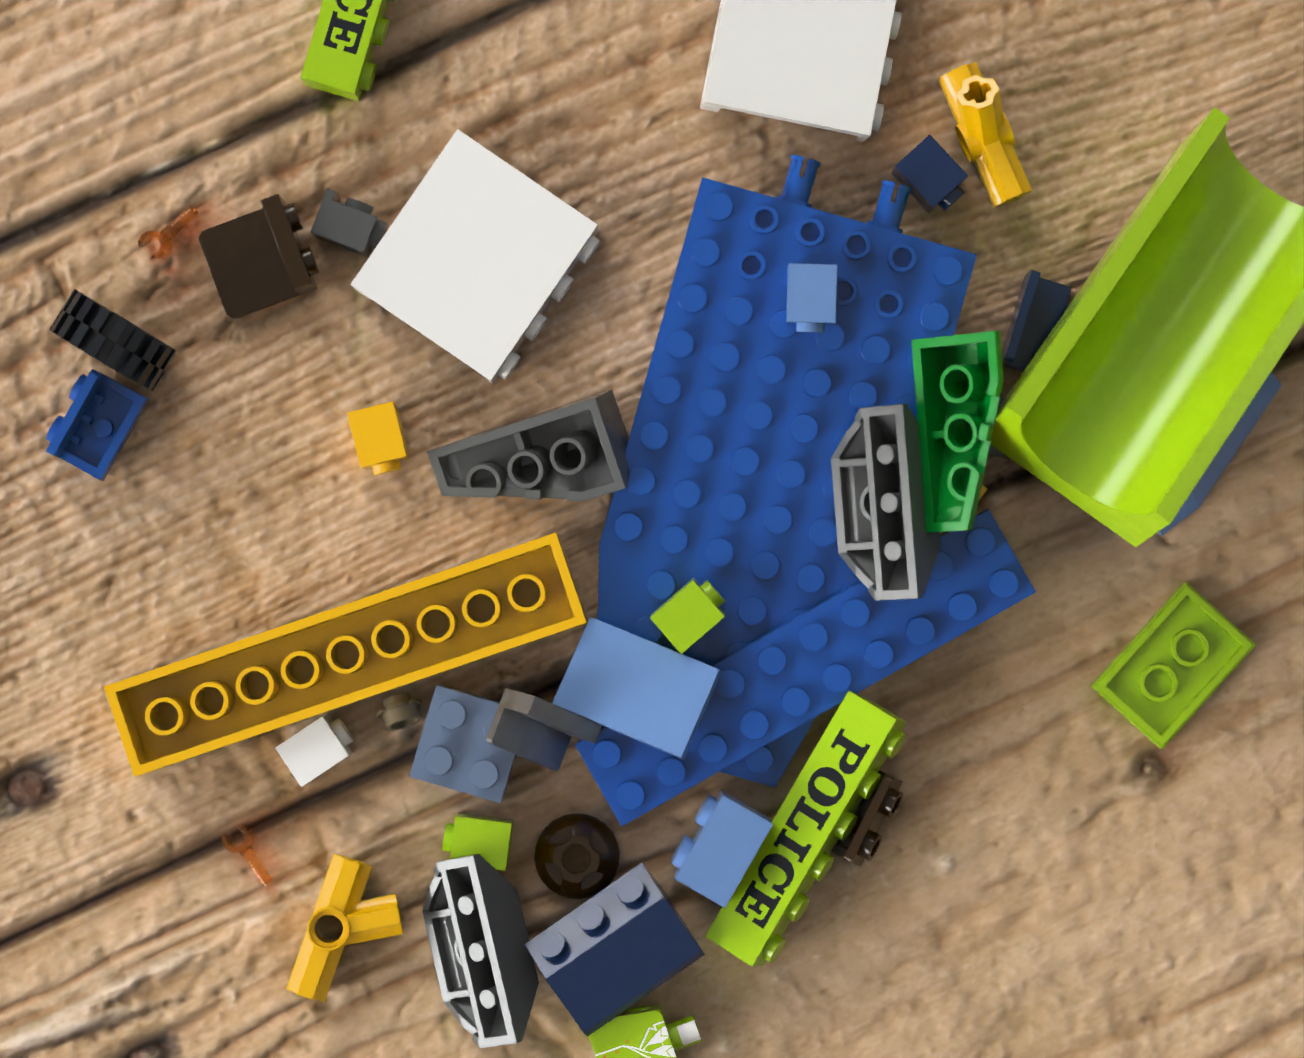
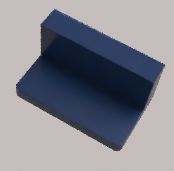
(1034, 317)

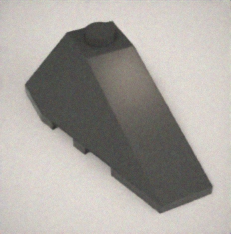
(556, 454)

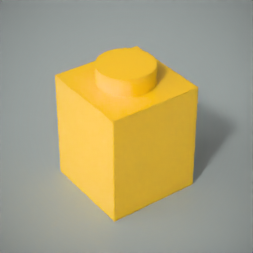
(379, 438)

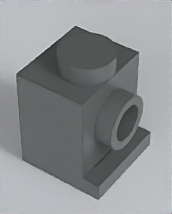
(348, 225)

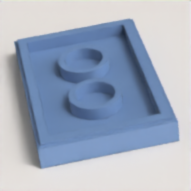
(637, 688)

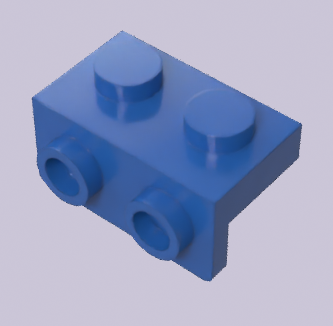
(95, 423)

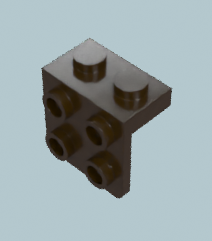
(259, 258)

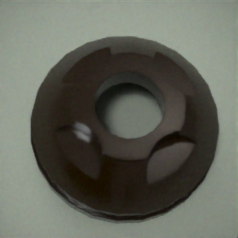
(580, 830)

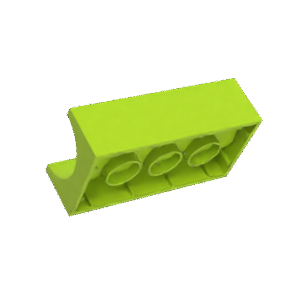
(1162, 342)

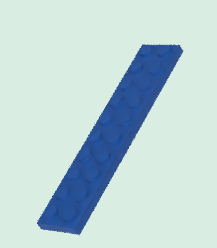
(812, 666)

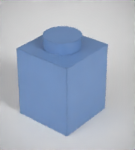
(811, 296)

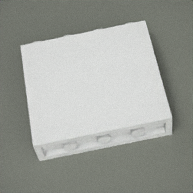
(803, 61)
(477, 257)

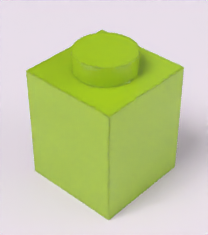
(689, 614)
(480, 835)

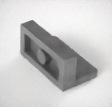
(537, 729)

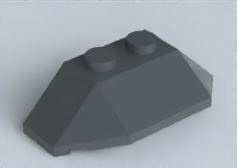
(883, 504)
(480, 950)

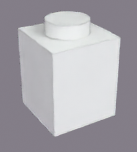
(316, 749)

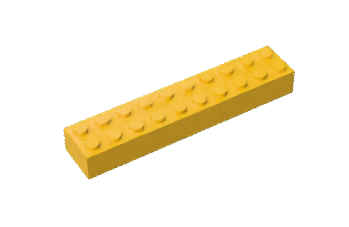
(345, 654)

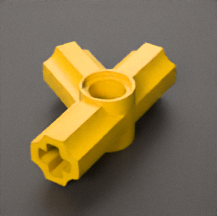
(985, 133)
(360, 919)

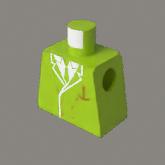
(644, 1034)

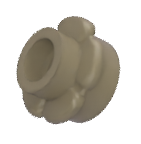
(400, 711)

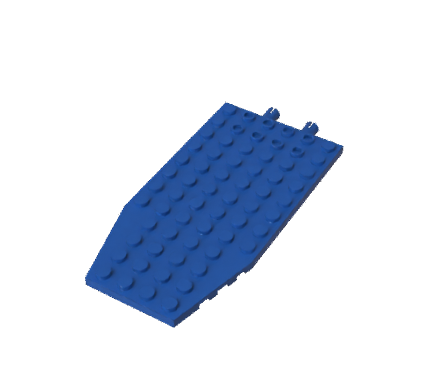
(748, 412)

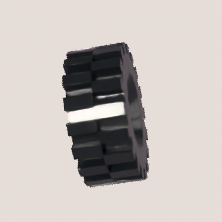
(113, 340)

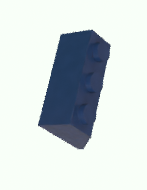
(614, 949)

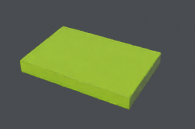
(1173, 665)

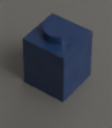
(931, 175)

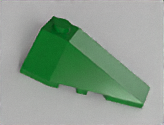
(956, 414)

